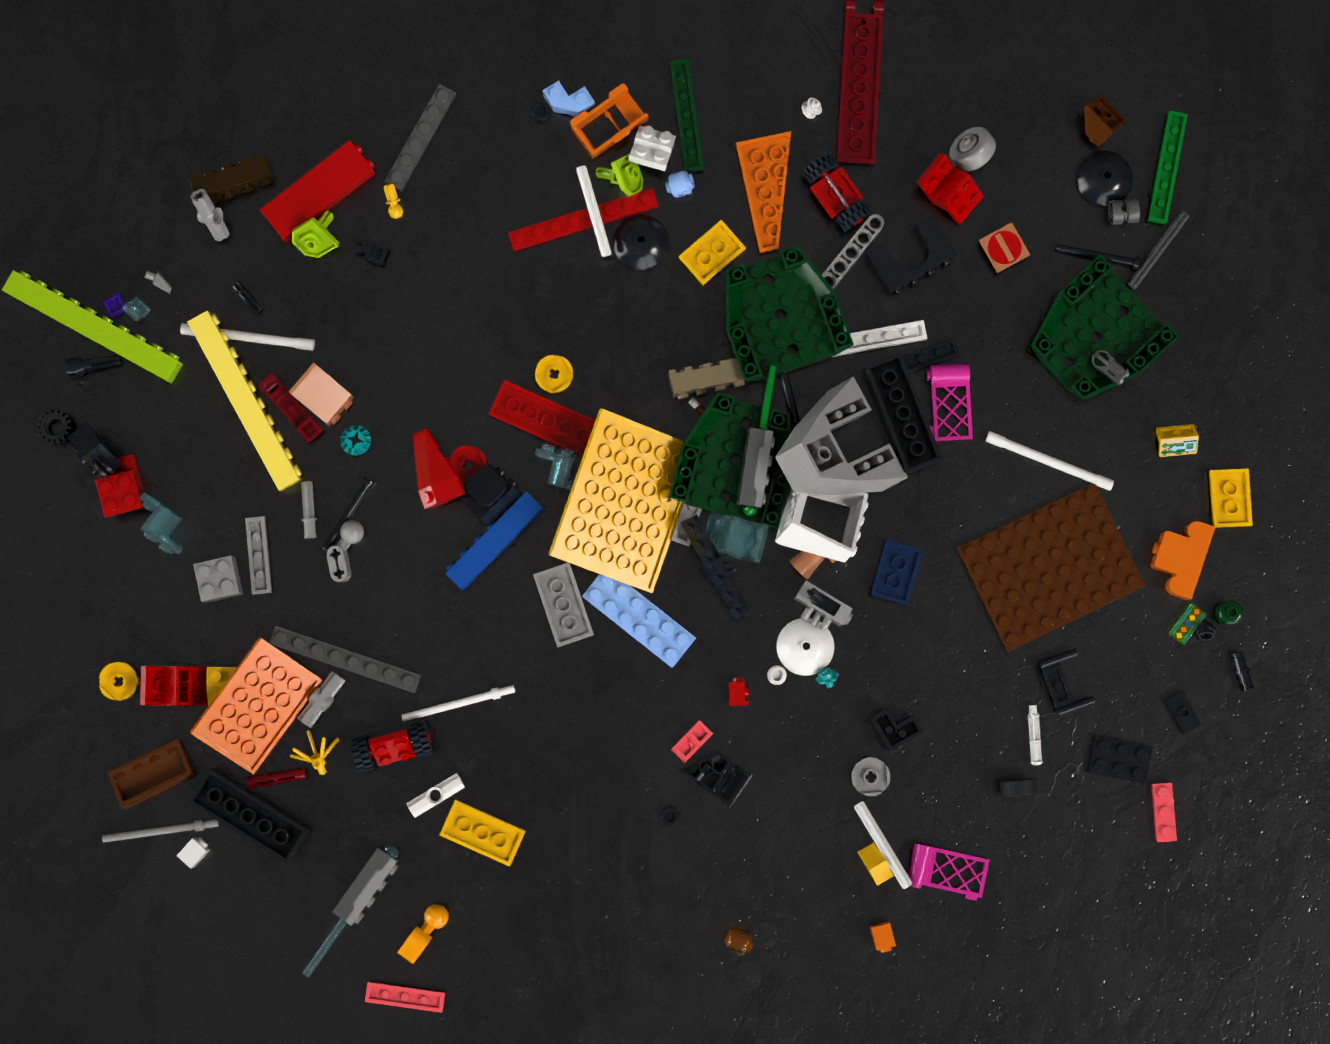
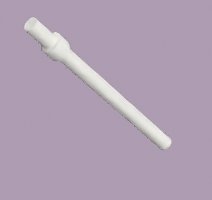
(495, 693)

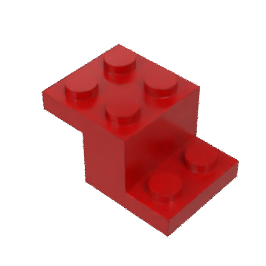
(950, 188)
(121, 489)
(173, 686)

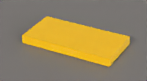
(482, 832)

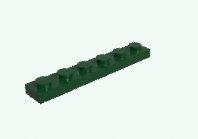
(686, 115)

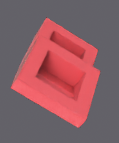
(692, 741)

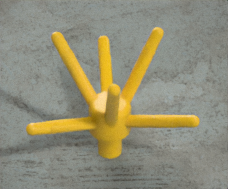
(318, 758)

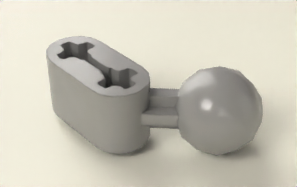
(351, 533)

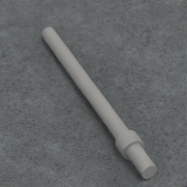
(197, 825)

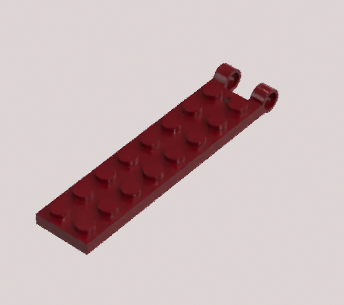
(860, 84)

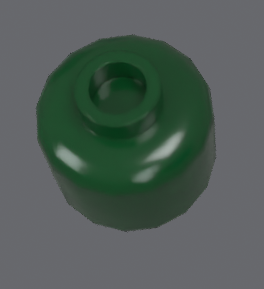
(1229, 612)

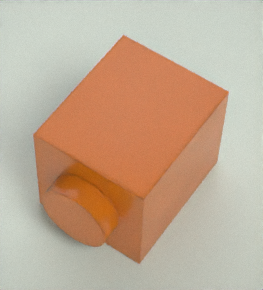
(882, 936)

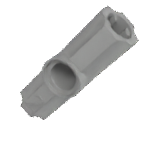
(210, 215)
(321, 699)

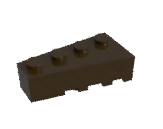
(234, 178)

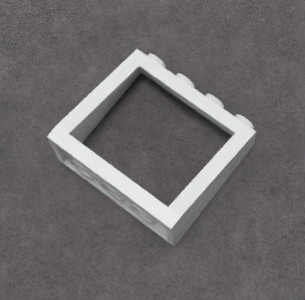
(800, 537)

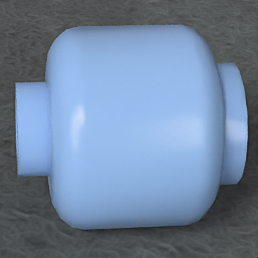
(680, 184)

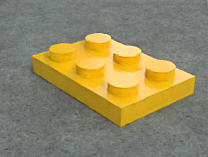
(712, 252)
(1230, 498)

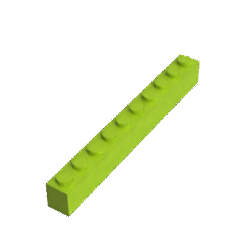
(93, 327)

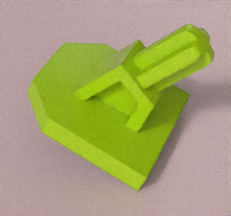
(623, 173)
(313, 237)

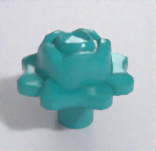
(827, 676)

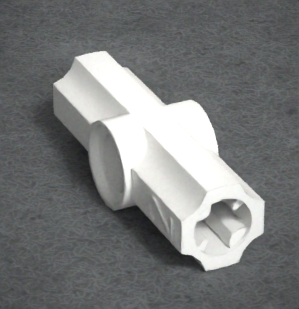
(425, 802)

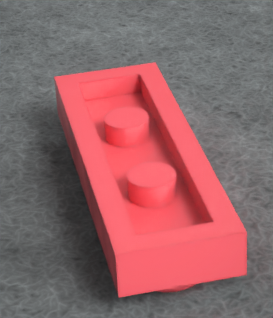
(1164, 812)

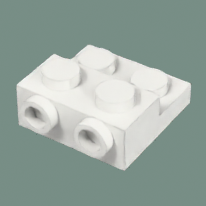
(652, 148)

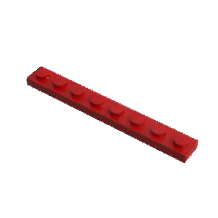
(581, 220)

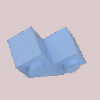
(571, 105)

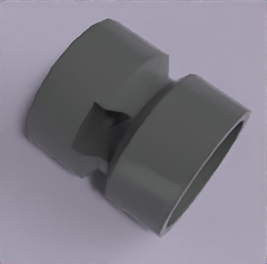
(1123, 211)

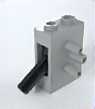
(823, 606)

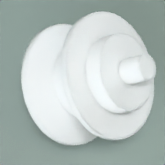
(811, 108)

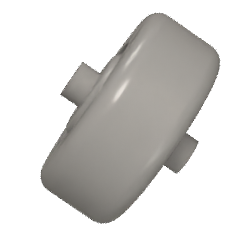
(972, 148)

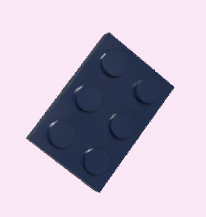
(896, 572)

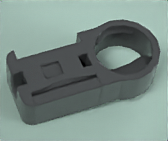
(1111, 369)

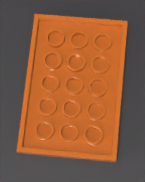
(256, 705)

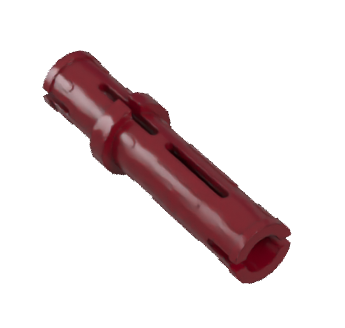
(267, 779)

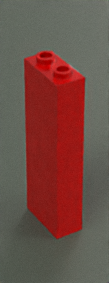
(319, 189)

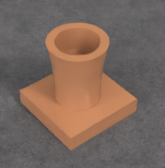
(807, 562)

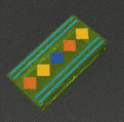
(1187, 623)

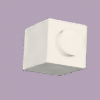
(193, 852)

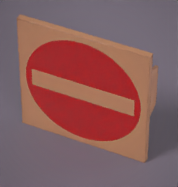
(1004, 247)

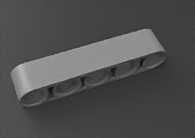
(858, 247)

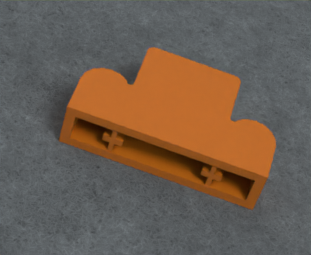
(1182, 557)

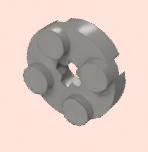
(879, 783)

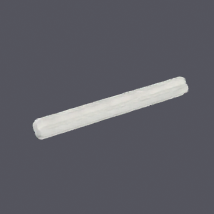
(593, 211)
(883, 845)

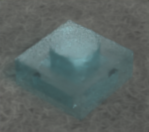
(136, 309)

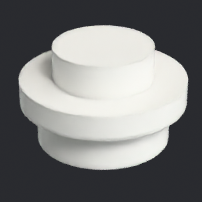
(776, 675)

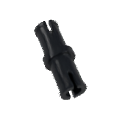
(1242, 671)

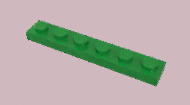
(1167, 167)

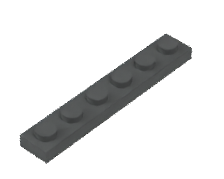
(420, 137)

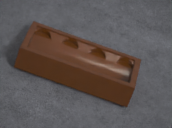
(151, 774)

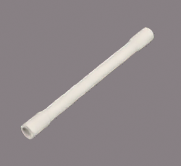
(298, 343)
(1003, 442)

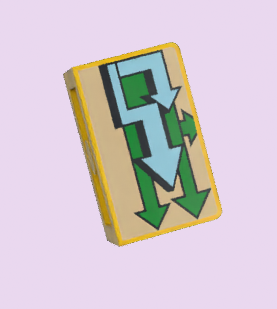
(1177, 440)

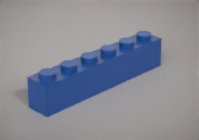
(494, 541)

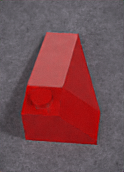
(435, 478)

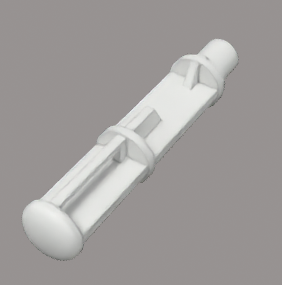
(1034, 736)

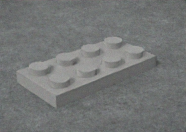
(563, 604)

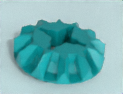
(359, 448)

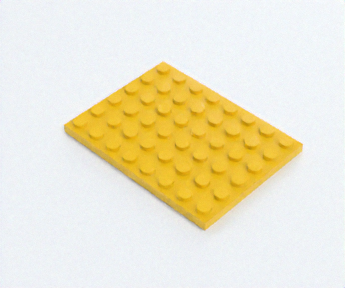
(620, 504)

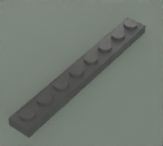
(345, 659)

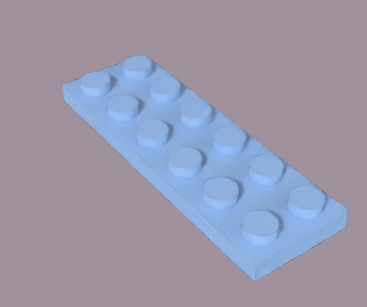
(640, 618)

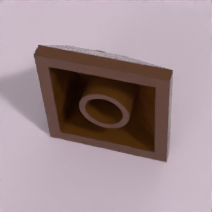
(1101, 120)

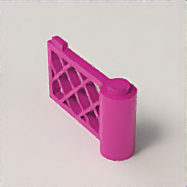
(950, 376)
(922, 869)

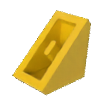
(875, 863)

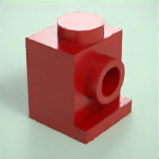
(738, 692)

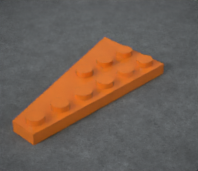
(764, 177)

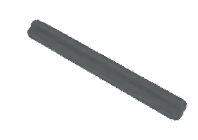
(1158, 249)

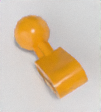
(435, 917)

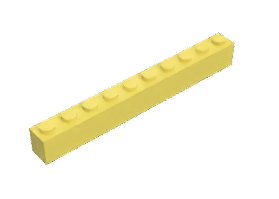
(244, 400)

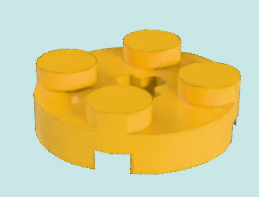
(543, 372)
(108, 681)

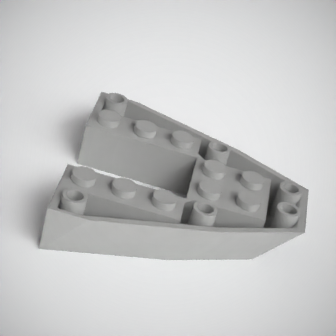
(816, 463)

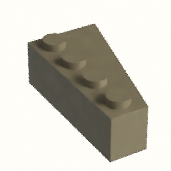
(705, 378)

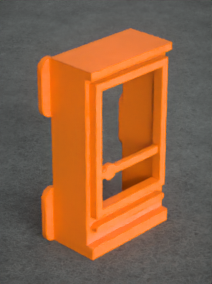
(626, 106)

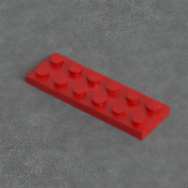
(542, 418)

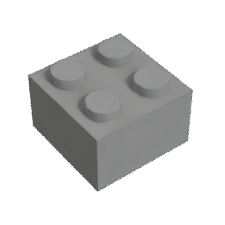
(218, 579)

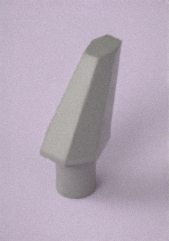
(158, 281)

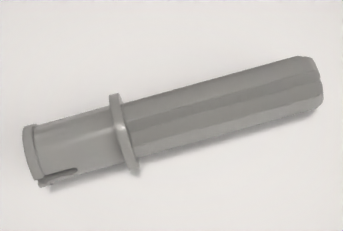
(308, 510)

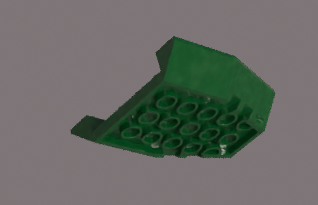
(1090, 306)
(811, 319)
(706, 463)

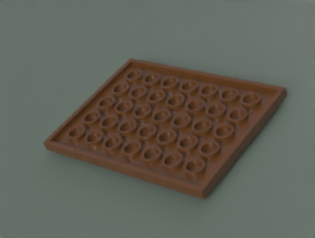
(1050, 567)

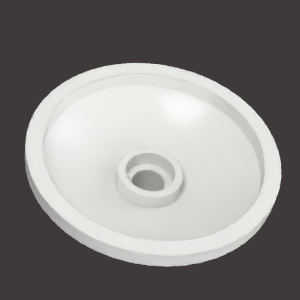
(791, 649)

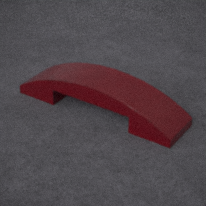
(290, 407)

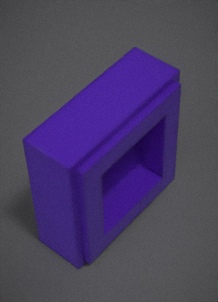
(114, 305)

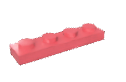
(405, 997)

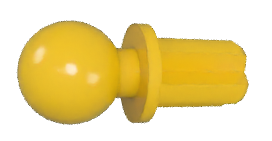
(395, 210)

